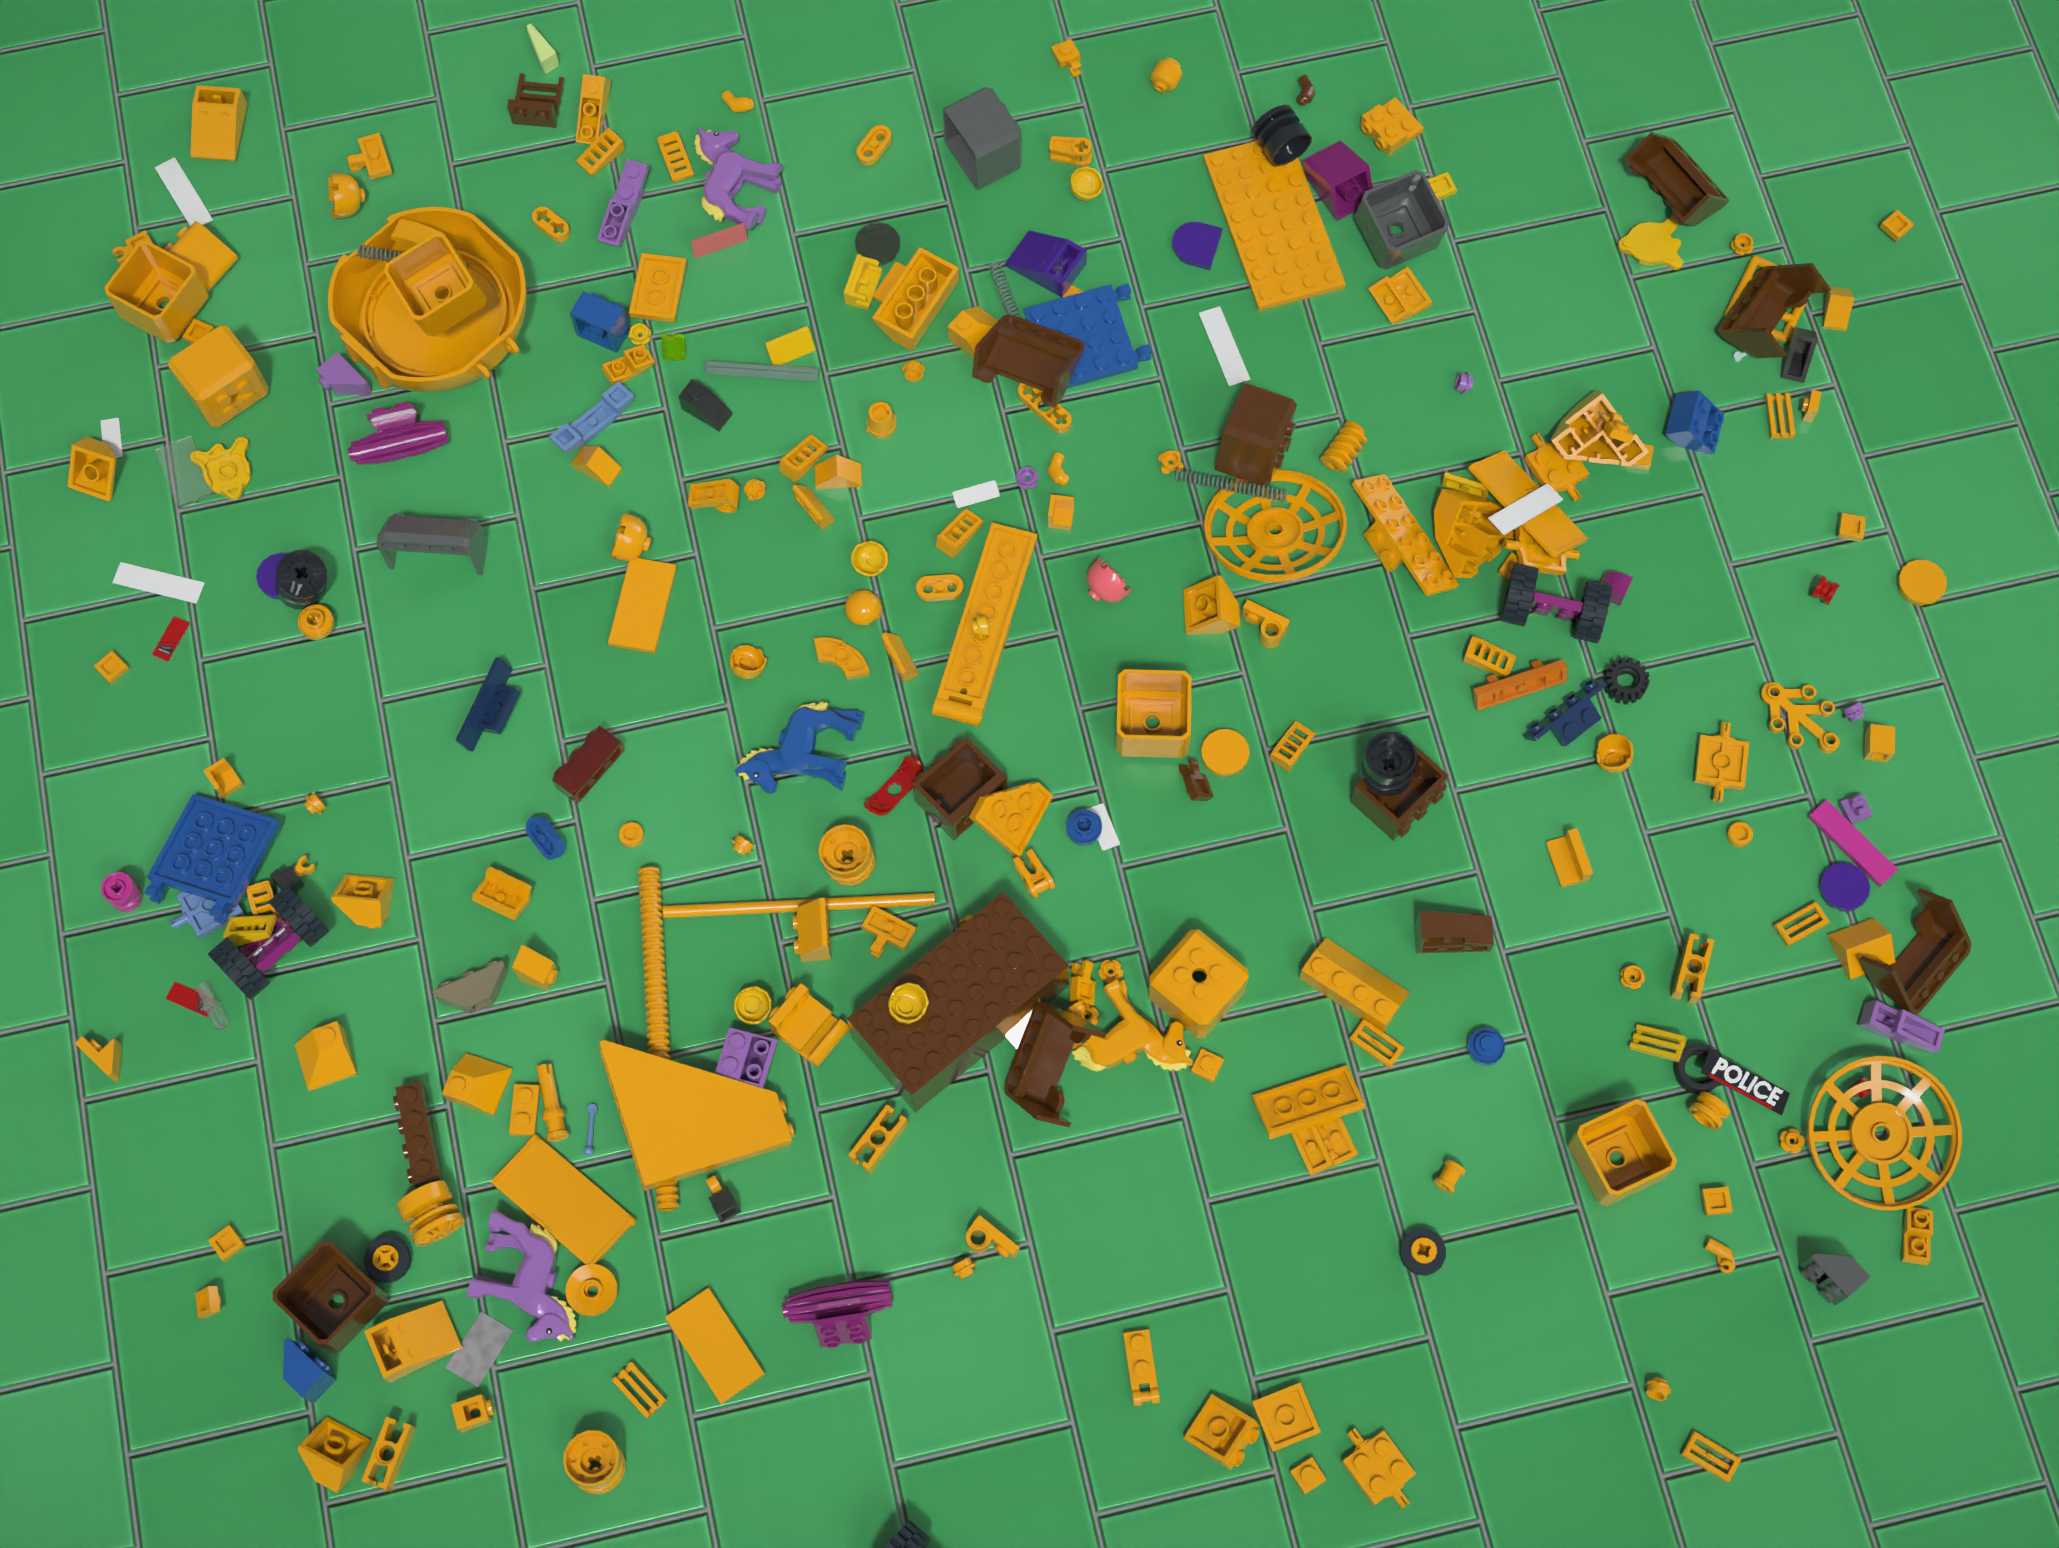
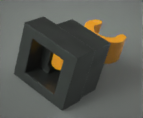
(292, 877)
(722, 1200)

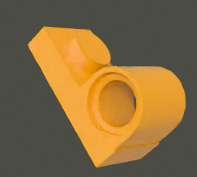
(718, 494)
(1268, 621)
(1004, 1245)

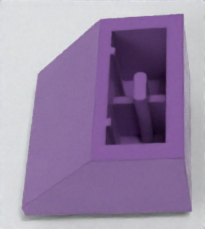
(746, 1057)

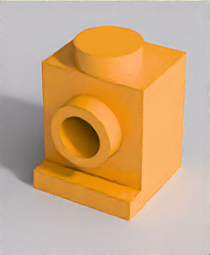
(463, 1413)

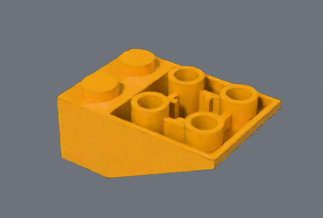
(217, 122)
(412, 1340)

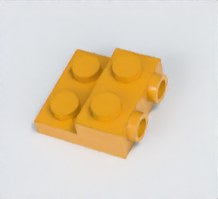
(1390, 126)
(1222, 1432)

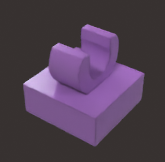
(1855, 809)

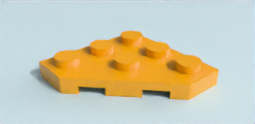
(1012, 814)

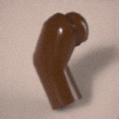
(1308, 91)

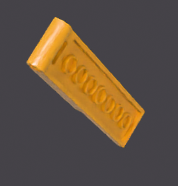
(995, 595)

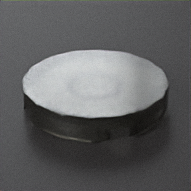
(878, 242)

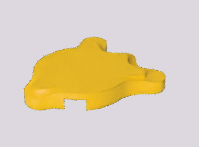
(1653, 244)
(225, 470)

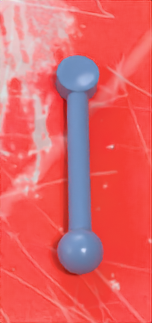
(592, 1109)

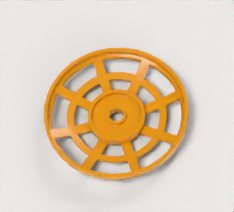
(1278, 519)
(1898, 1128)

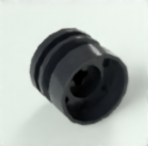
(1281, 135)
(303, 591)
(1392, 752)

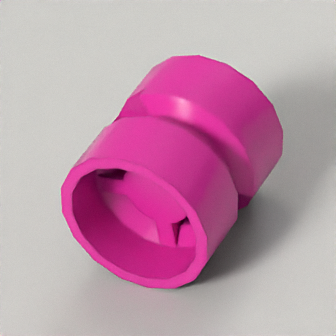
(121, 892)

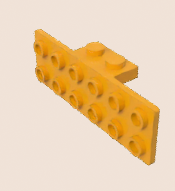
(1400, 539)

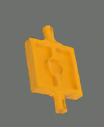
(1553, 469)
(1533, 555)
(1721, 762)
(1378, 1468)

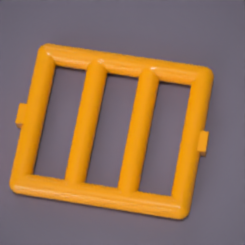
(1791, 319)

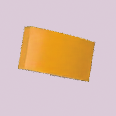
(411, 233)
(630, 365)
(1917, 1235)

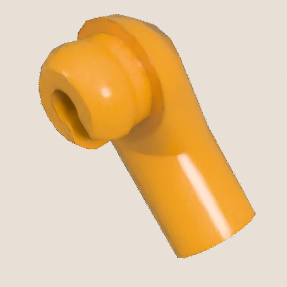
(739, 104)
(1055, 470)
(1723, 1254)

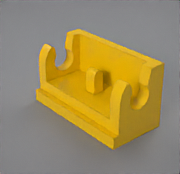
(862, 282)

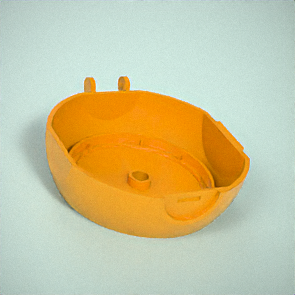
(393, 345)

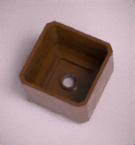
(1256, 435)
(313, 1284)

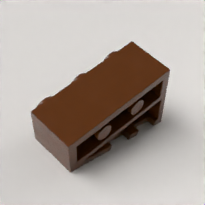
(1453, 932)

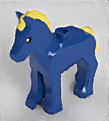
(797, 748)

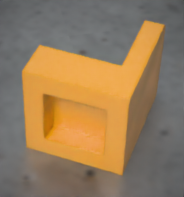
(1061, 512)
(1879, 743)
(223, 778)

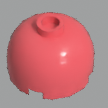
(1106, 583)

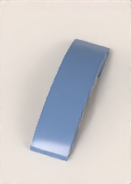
(594, 421)

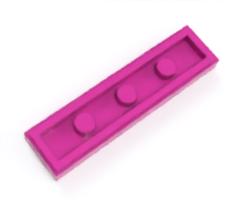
(1853, 843)

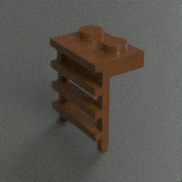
(536, 108)

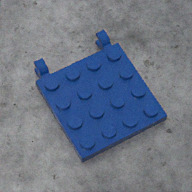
(1098, 323)
(212, 854)

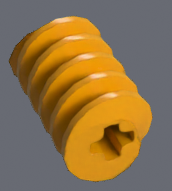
(1344, 447)

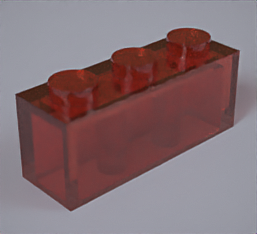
(587, 764)

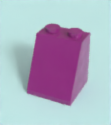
(1338, 178)

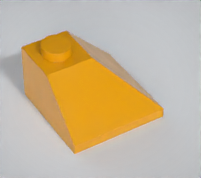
(970, 328)
(92, 468)
(1210, 608)
(364, 899)
(325, 1056)
(477, 1084)
(333, 1453)

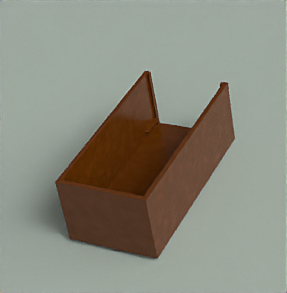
(976, 991)

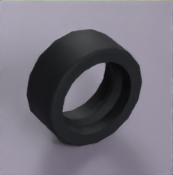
(1681, 1076)

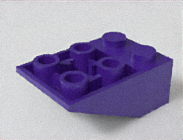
(1048, 261)

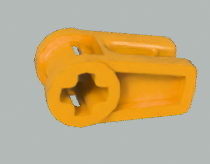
(1070, 149)
(1036, 882)

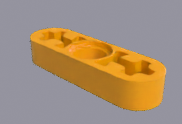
(1046, 416)

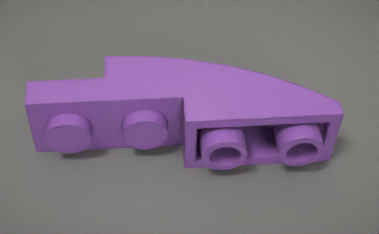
(624, 205)

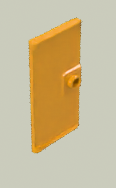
(1509, 484)
(563, 1201)

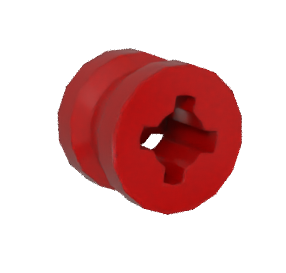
(1825, 590)

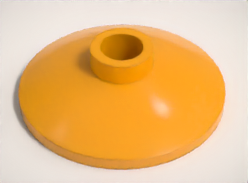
(578, 1290)

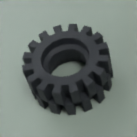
(1633, 669)

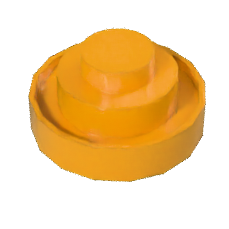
(316, 622)

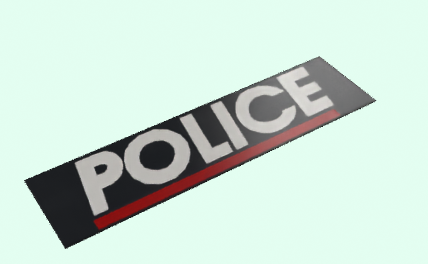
(1745, 1082)

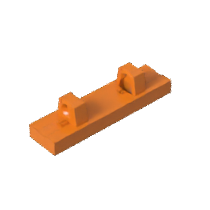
(1519, 685)

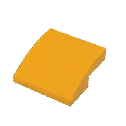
(1400, 296)
(1325, 1145)

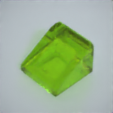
(674, 347)

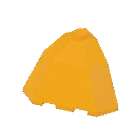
(1583, 437)
(1466, 532)

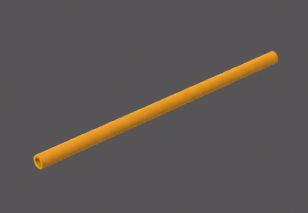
(782, 906)

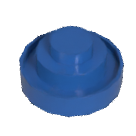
(1084, 827)
(1486, 1046)

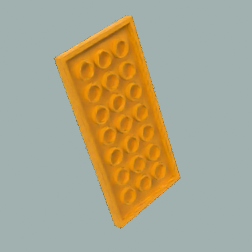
(1273, 226)

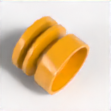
(844, 842)
(430, 1213)
(592, 1447)

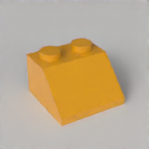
(813, 931)

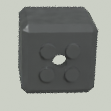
(982, 137)
(1405, 203)

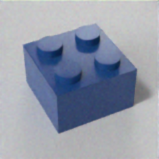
(600, 321)

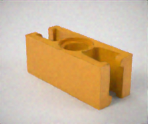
(1699, 962)
(879, 1150)
(393, 1465)

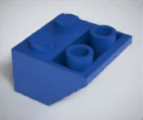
(1695, 422)
(305, 1374)

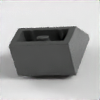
(1834, 1275)

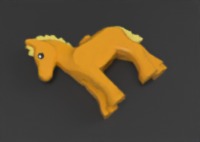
(1130, 1038)

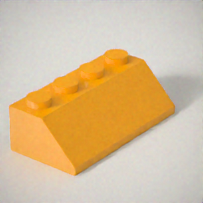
(916, 298)
(1353, 984)

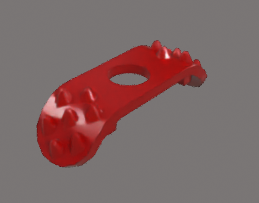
(882, 802)

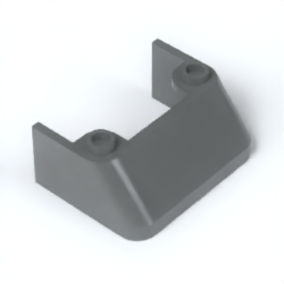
(432, 536)

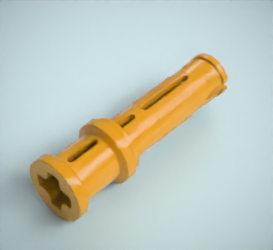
(553, 1113)

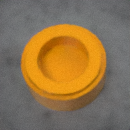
(631, 834)
(1739, 834)

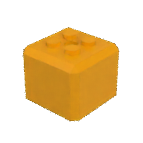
(426, 271)
(149, 279)
(218, 376)
(1159, 696)
(1193, 1003)
(1636, 1138)

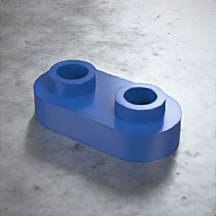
(545, 837)

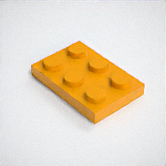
(658, 287)

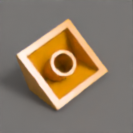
(1860, 940)

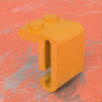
(203, 251)
(807, 1026)

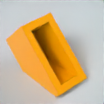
(534, 968)

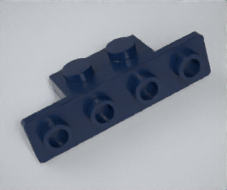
(490, 707)
(1571, 717)

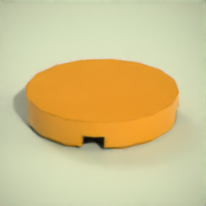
(1922, 582)
(1225, 752)

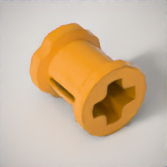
(1449, 1176)

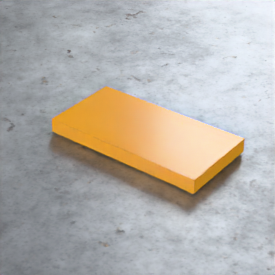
(642, 605)
(1308, 1102)
(715, 1346)

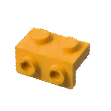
(503, 893)

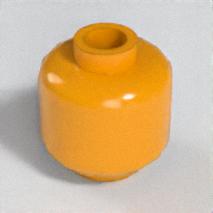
(1166, 75)

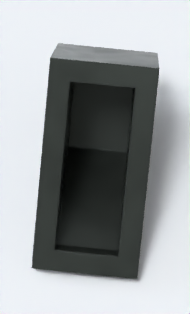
(1799, 354)
(704, 405)

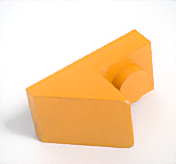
(106, 1058)

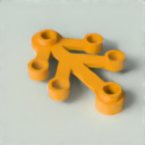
(1797, 714)

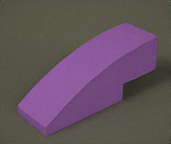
(1901, 1026)

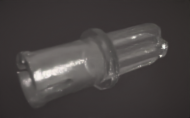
(212, 1005)

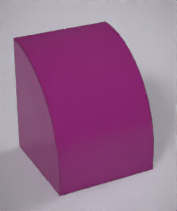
(1620, 584)

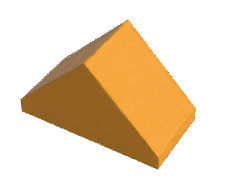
(1837, 308)
(596, 464)
(838, 473)

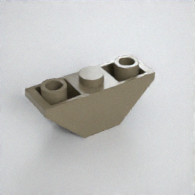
(474, 989)

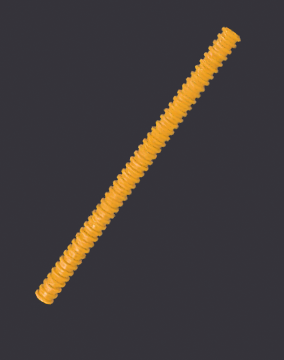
(655, 991)

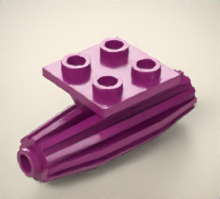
(397, 436)
(839, 1309)

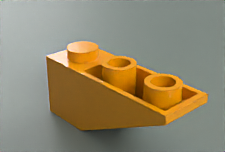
(592, 108)

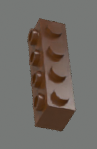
(419, 1134)

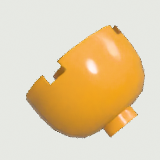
(344, 195)
(630, 538)

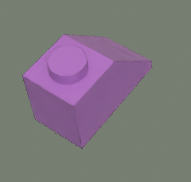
(341, 377)

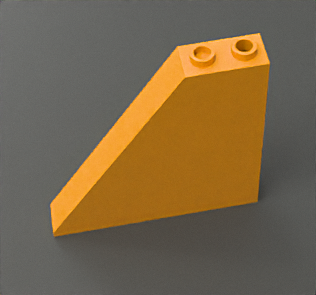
(689, 1118)

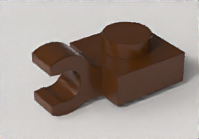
(1196, 784)

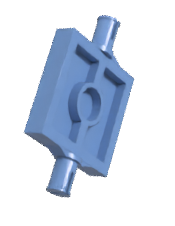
(196, 914)

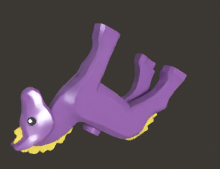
(729, 175)
(531, 1281)

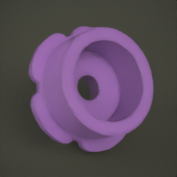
(1463, 382)
(1031, 474)
(1854, 711)

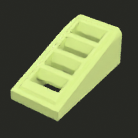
(544, 52)

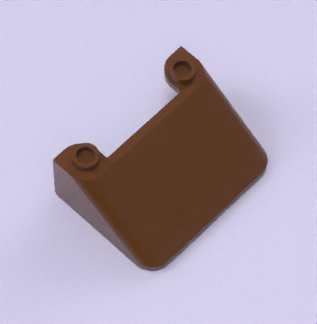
(1029, 356)

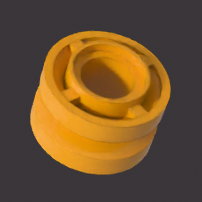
(1709, 1110)

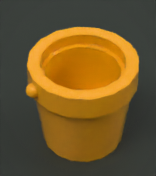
(881, 420)

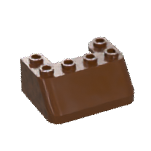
(1678, 177)

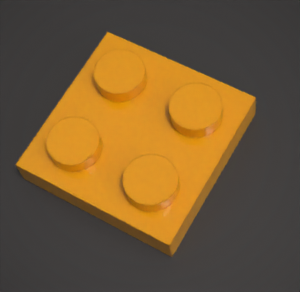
(1286, 1417)

